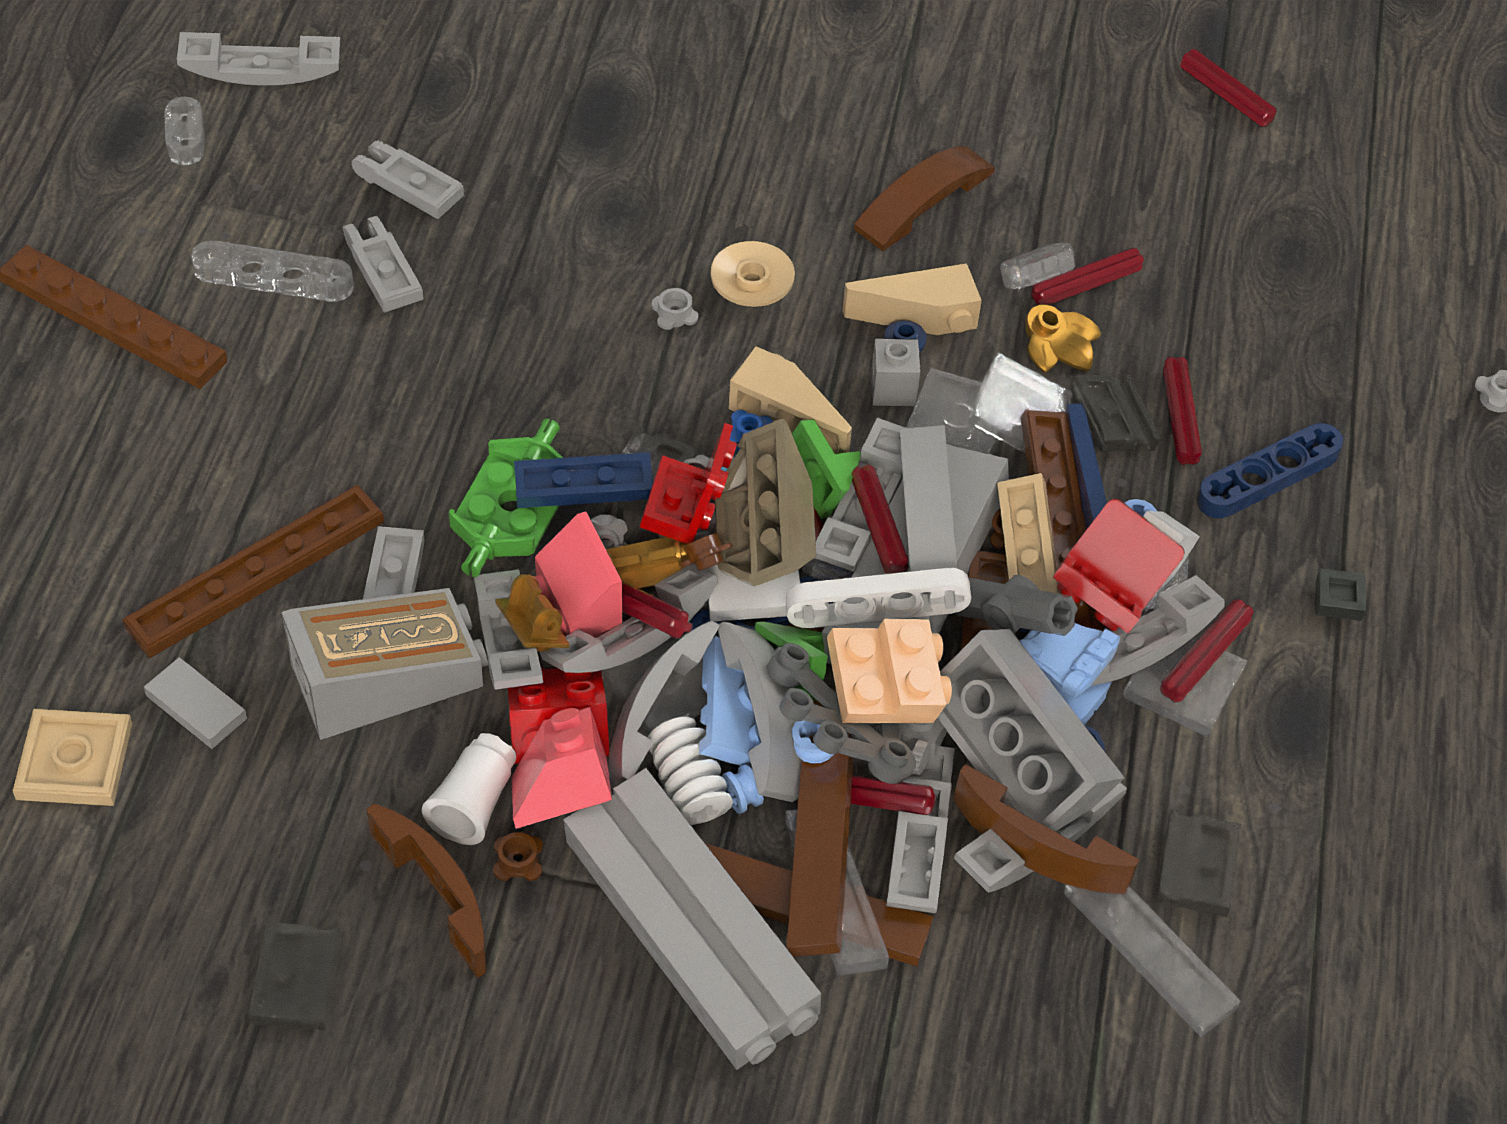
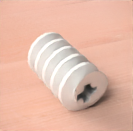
(687, 776)

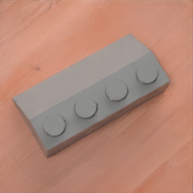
(1024, 732)

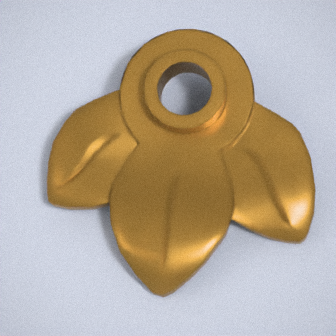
(1063, 340)

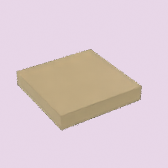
(73, 757)

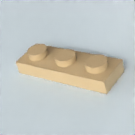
(1028, 530)

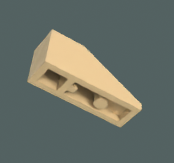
(935, 299)
(780, 390)

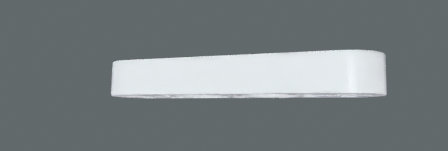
(878, 593)

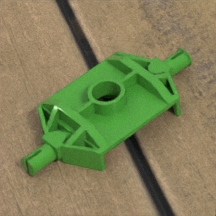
(481, 519)

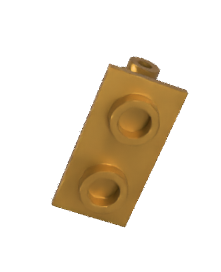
(648, 561)
(532, 615)

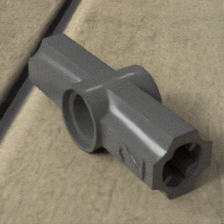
(1020, 606)

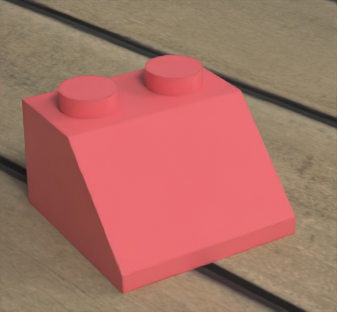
(580, 579)
(561, 769)

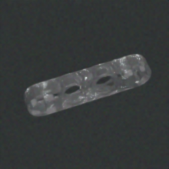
(270, 276)

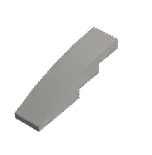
(927, 498)
(921, 841)

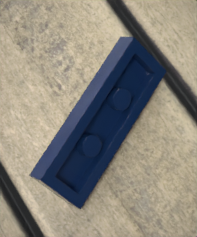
(583, 480)

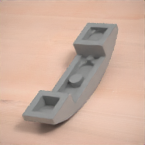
(258, 64)
(847, 532)
(1180, 616)
(633, 638)
(507, 658)
(627, 744)
(774, 759)
(998, 865)

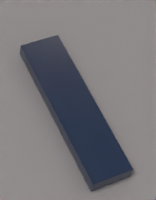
(1086, 463)

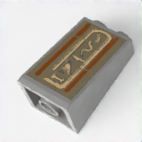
(381, 656)

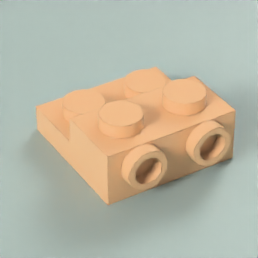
(889, 672)

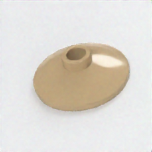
(752, 273)

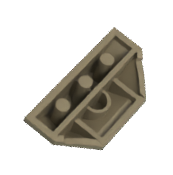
(766, 508)

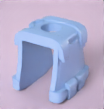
(1074, 664)

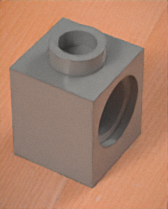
(895, 372)

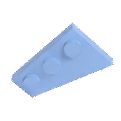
(728, 712)

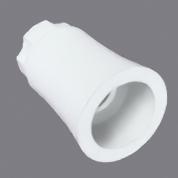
(470, 791)

